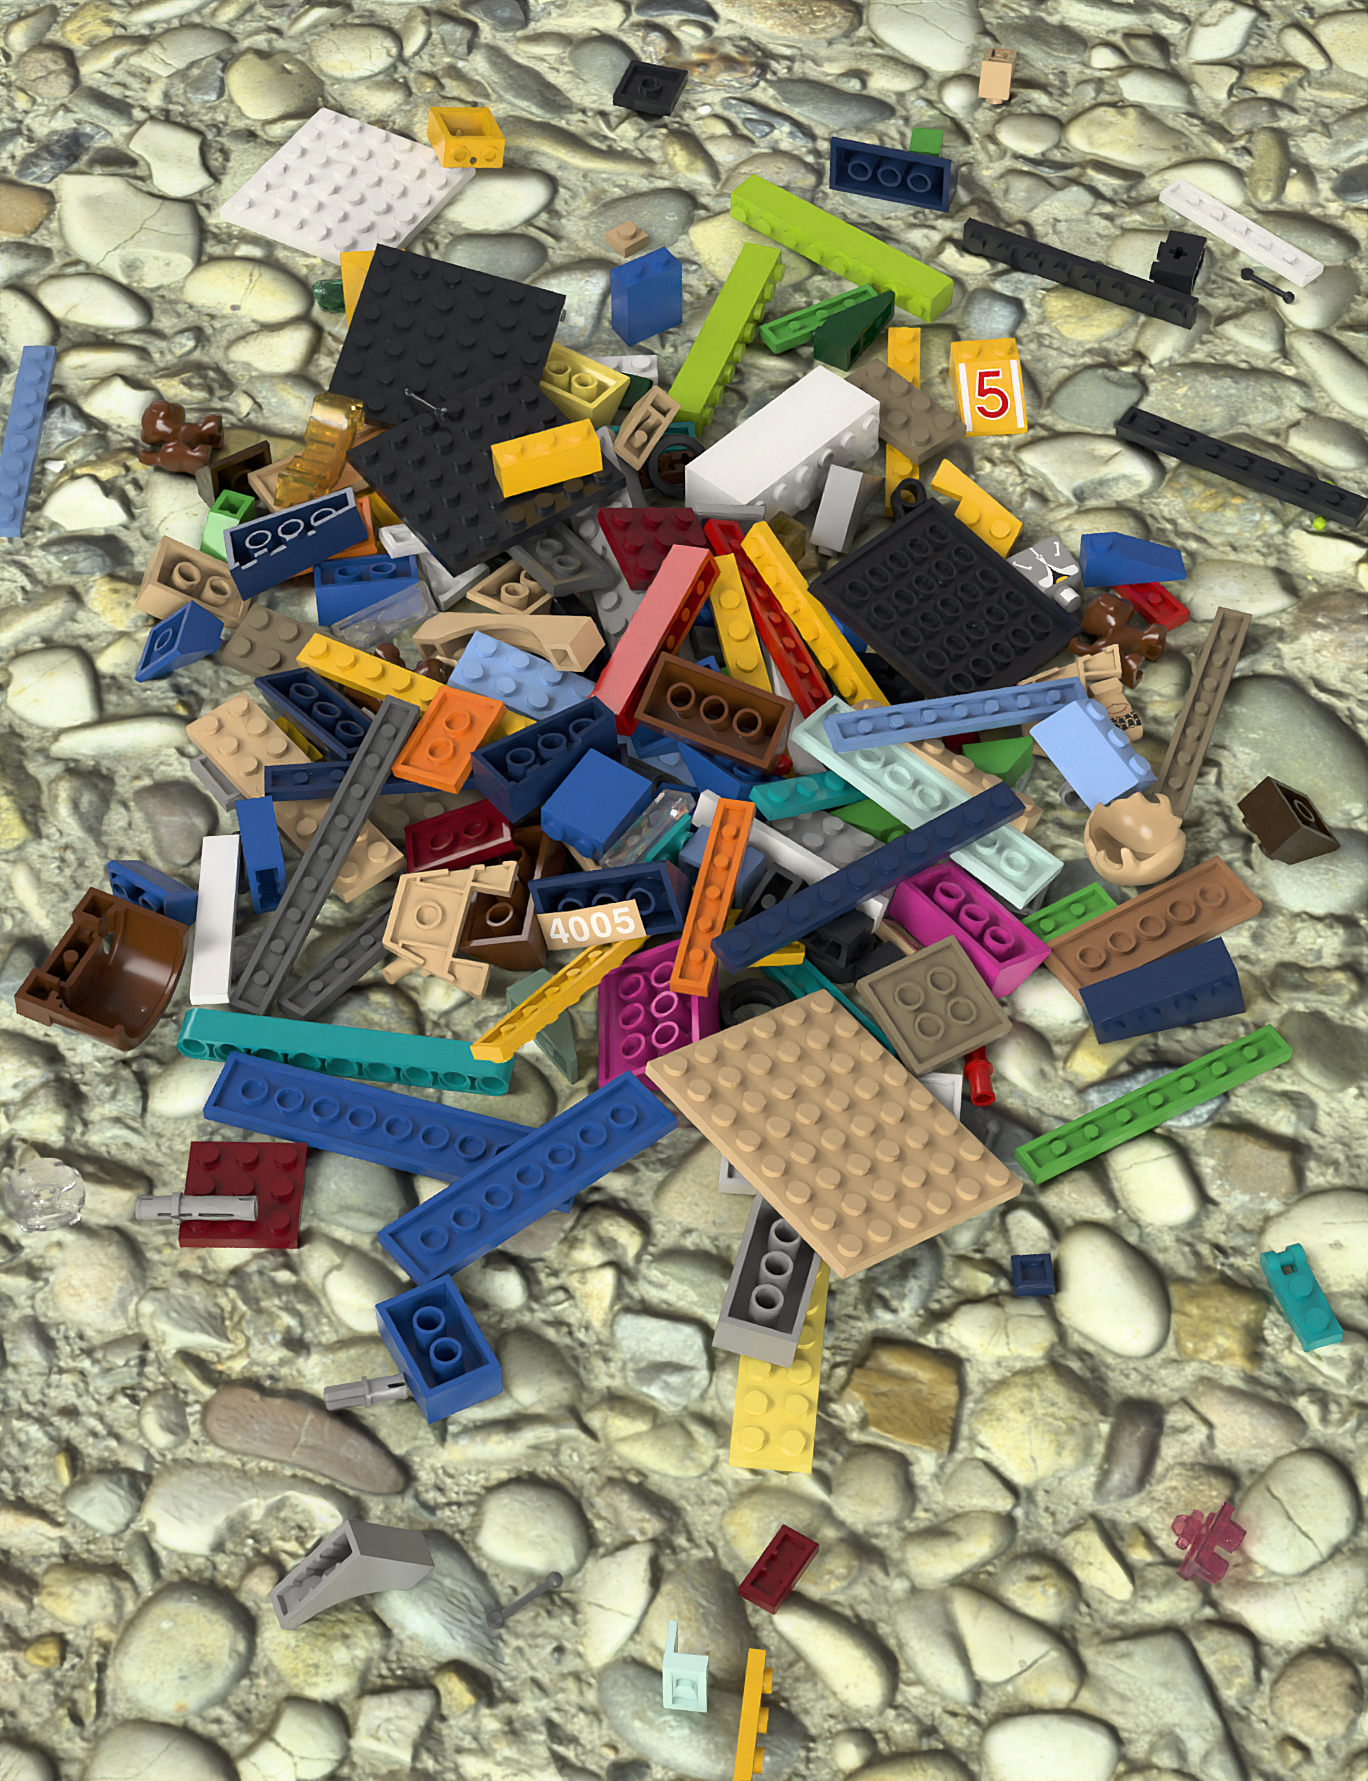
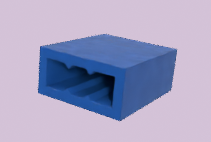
(646, 296)
(595, 805)
(262, 852)

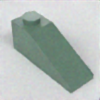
(555, 1038)

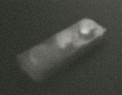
(388, 617)
(648, 829)

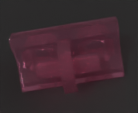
(1216, 1529)

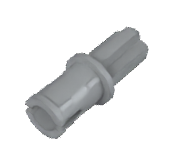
(365, 1392)

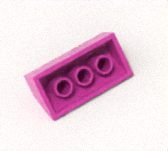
(951, 902)

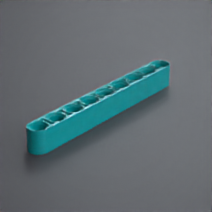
(344, 1051)

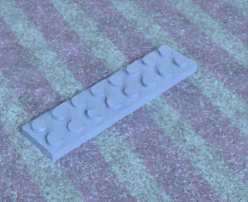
(536, 689)

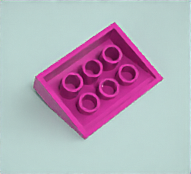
(644, 1018)

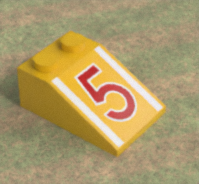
(988, 386)

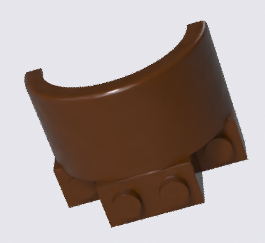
(103, 991)

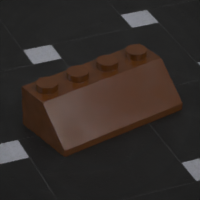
(716, 714)
(507, 928)

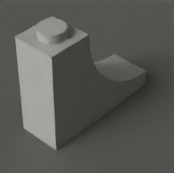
(841, 508)
(348, 1564)

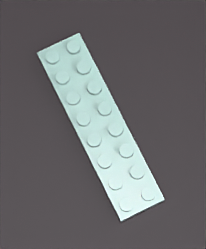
(919, 793)

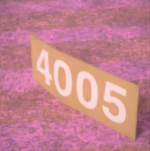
(592, 925)

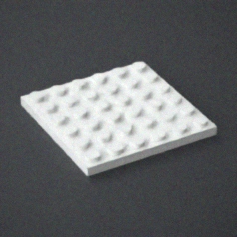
(345, 189)

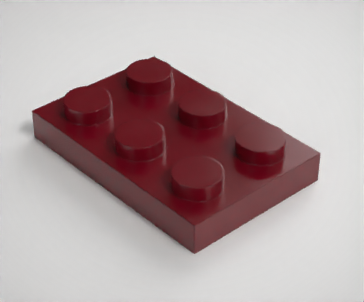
(458, 838)

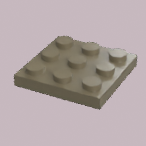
(933, 1006)

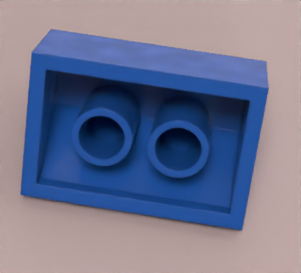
(358, 582)

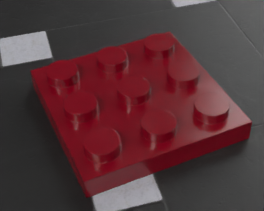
(645, 537)
(246, 1169)

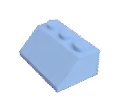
(1093, 753)

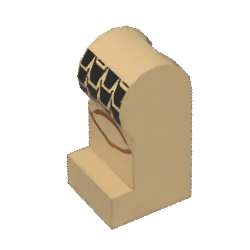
(1119, 710)

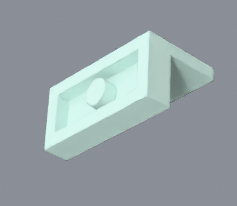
(684, 1676)

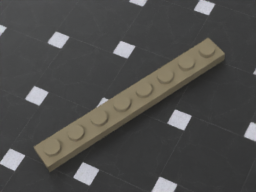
(1201, 709)

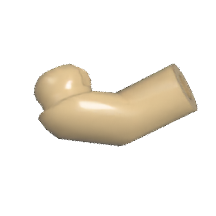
(399, 969)

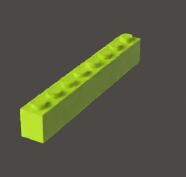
(841, 247)
(725, 334)

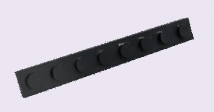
(1080, 273)
(1243, 467)

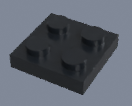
(650, 88)

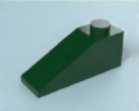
(852, 330)

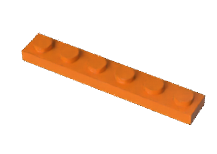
(712, 896)

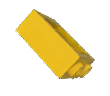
(477, 137)

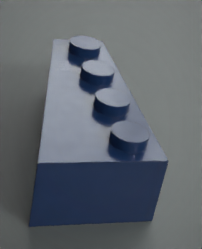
(292, 540)
(535, 761)
(1165, 994)

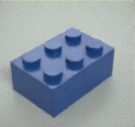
(439, 1348)

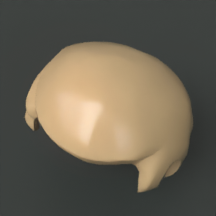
(1134, 840)

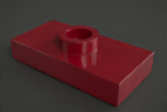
(778, 1569)

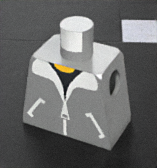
(1051, 571)

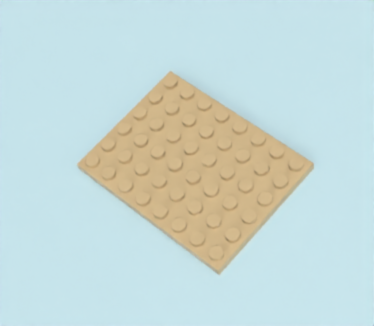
(833, 1132)

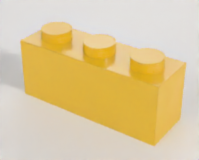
(547, 457)

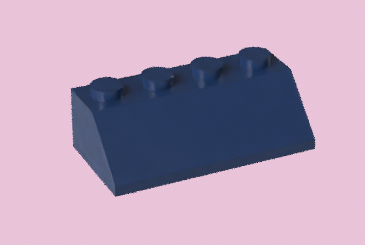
(892, 174)
(316, 711)
(657, 886)

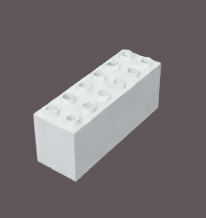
(788, 447)

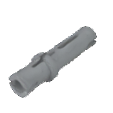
(188, 1207)

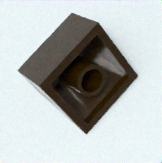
(232, 473)
(1286, 823)

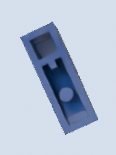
(1124, 559)

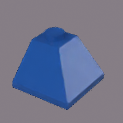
(179, 641)

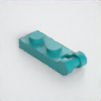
(1301, 1298)

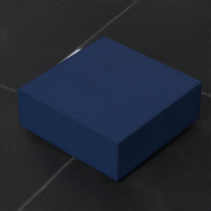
(1032, 1275)

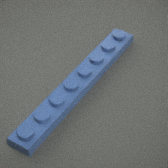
(24, 435)
(950, 715)

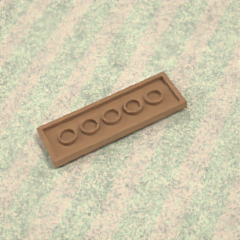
(1152, 926)

